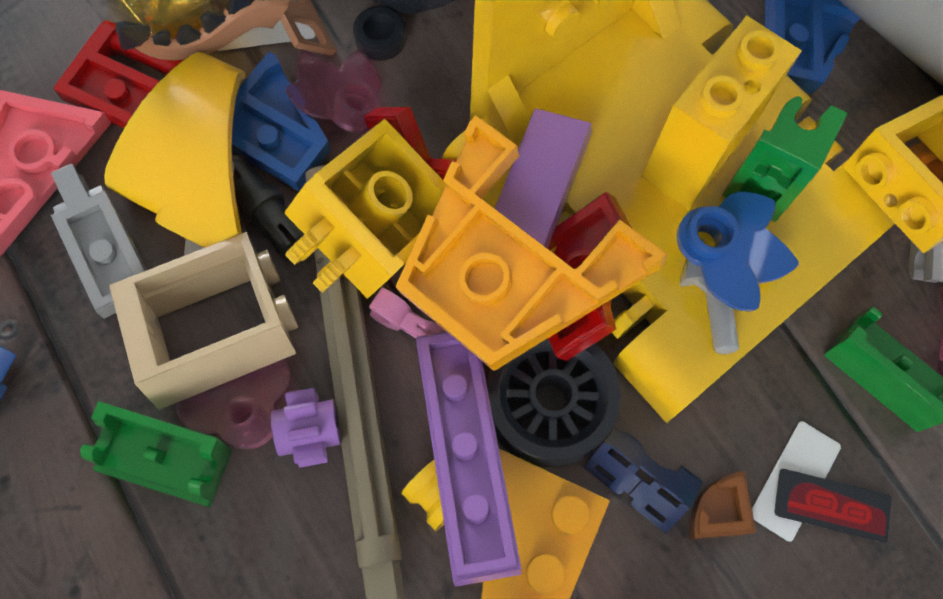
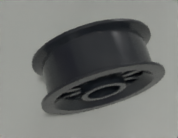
(550, 452)

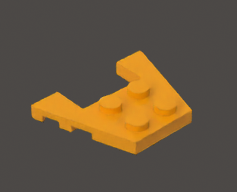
(495, 281)

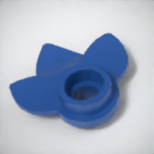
(743, 248)

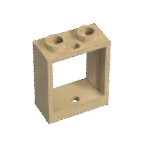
(186, 281)

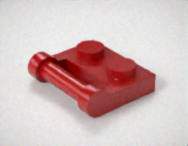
(104, 84)

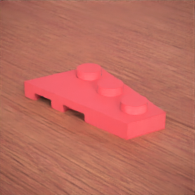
(34, 142)

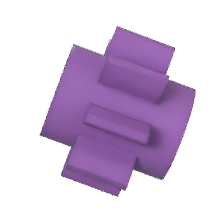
(305, 427)

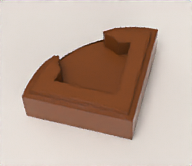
(723, 509)

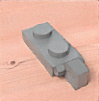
(94, 237)

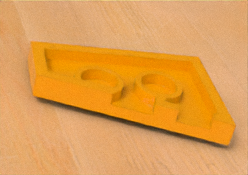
(552, 531)

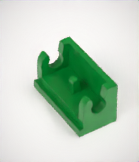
(786, 156)
(889, 371)
(157, 454)

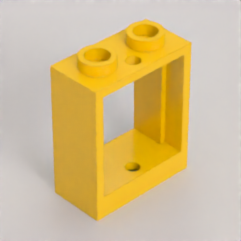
(718, 111)
(889, 167)

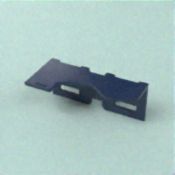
(680, 484)

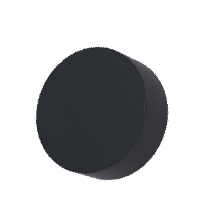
(379, 33)

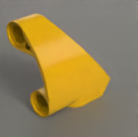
(180, 151)

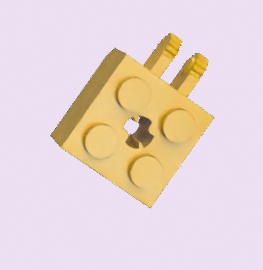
(365, 210)

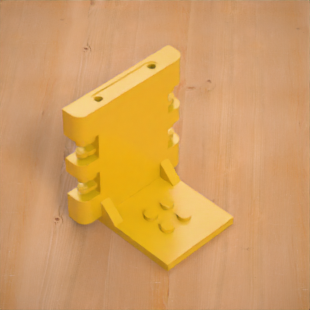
(623, 73)

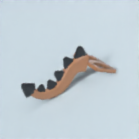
(225, 26)

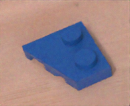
(817, 29)
(273, 130)

